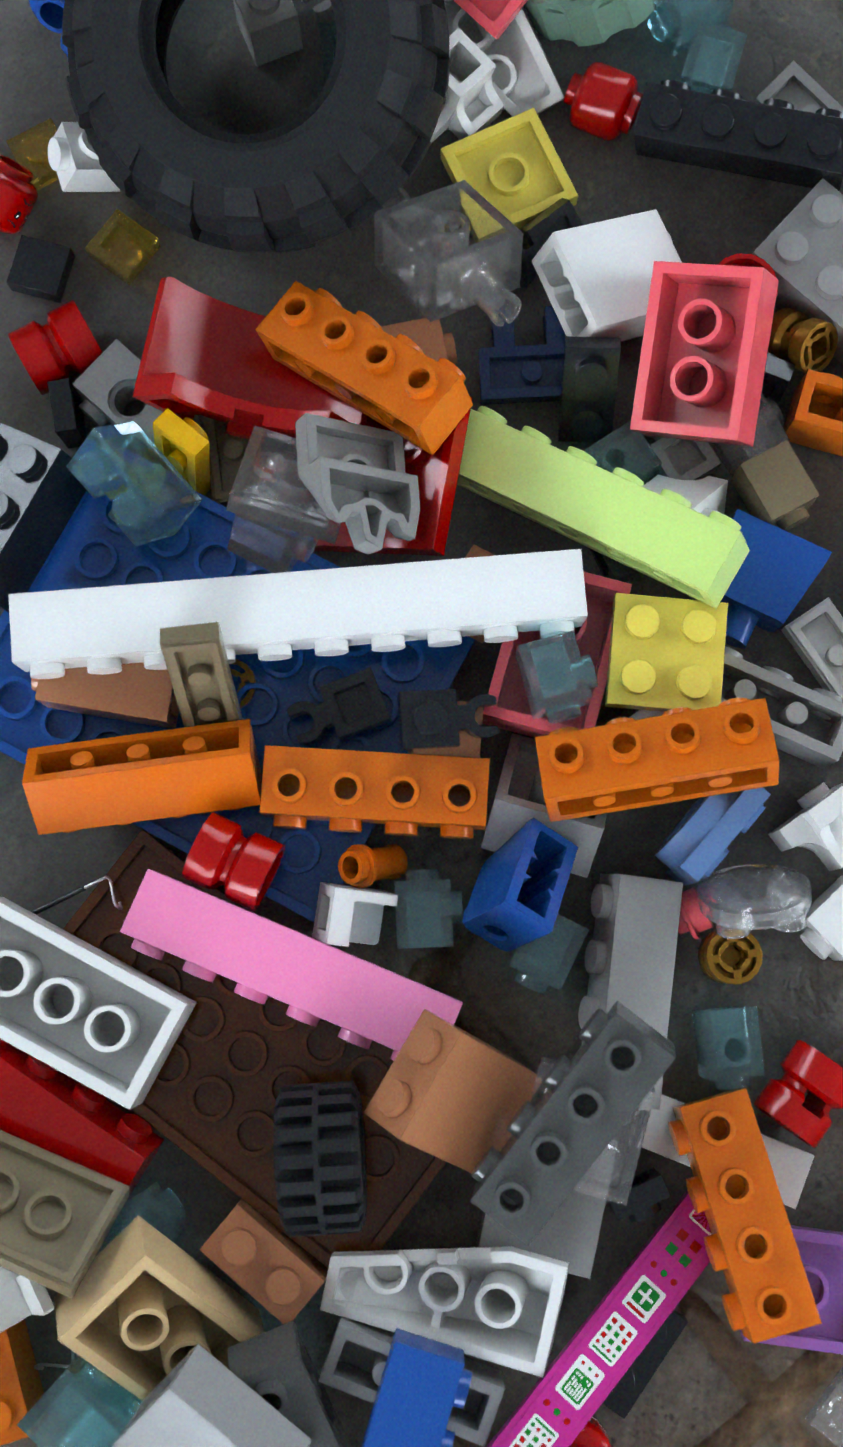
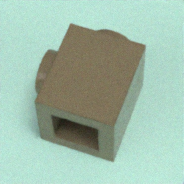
(776, 487)

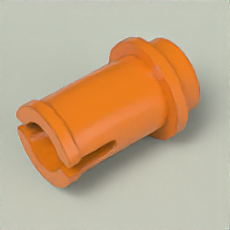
(364, 865)

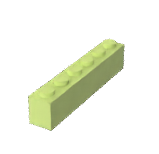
(601, 507)

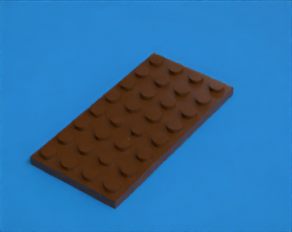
(231, 1062)

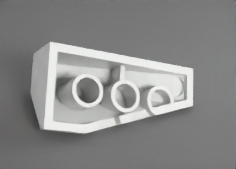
(522, 69)
(478, 1299)

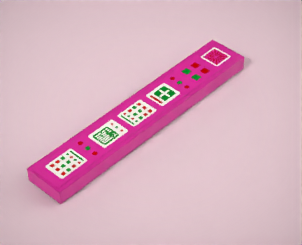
(612, 1334)

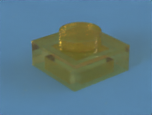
(31, 151)
(123, 247)

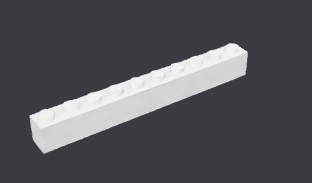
(302, 611)

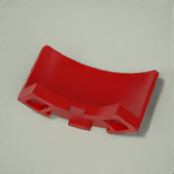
(213, 364)

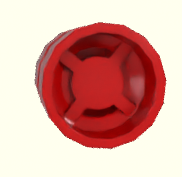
(55, 347)
(228, 859)
(785, 1099)

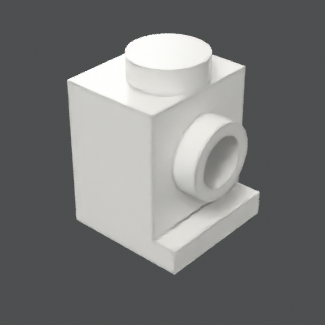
(77, 162)

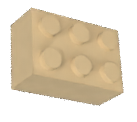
(149, 1308)

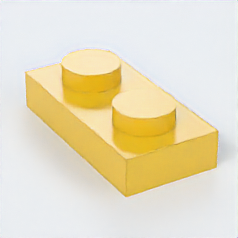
(185, 447)

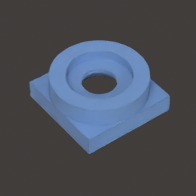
(705, 832)

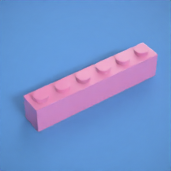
(279, 964)

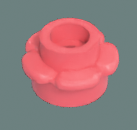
(691, 918)

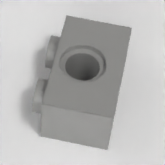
(110, 386)

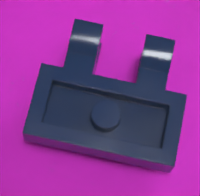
(524, 371)

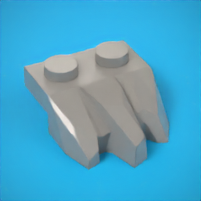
(358, 479)

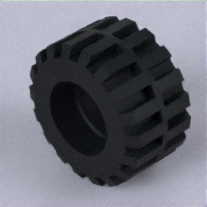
(320, 1159)

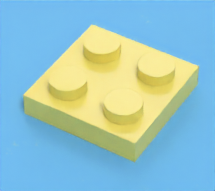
(511, 167)
(665, 653)

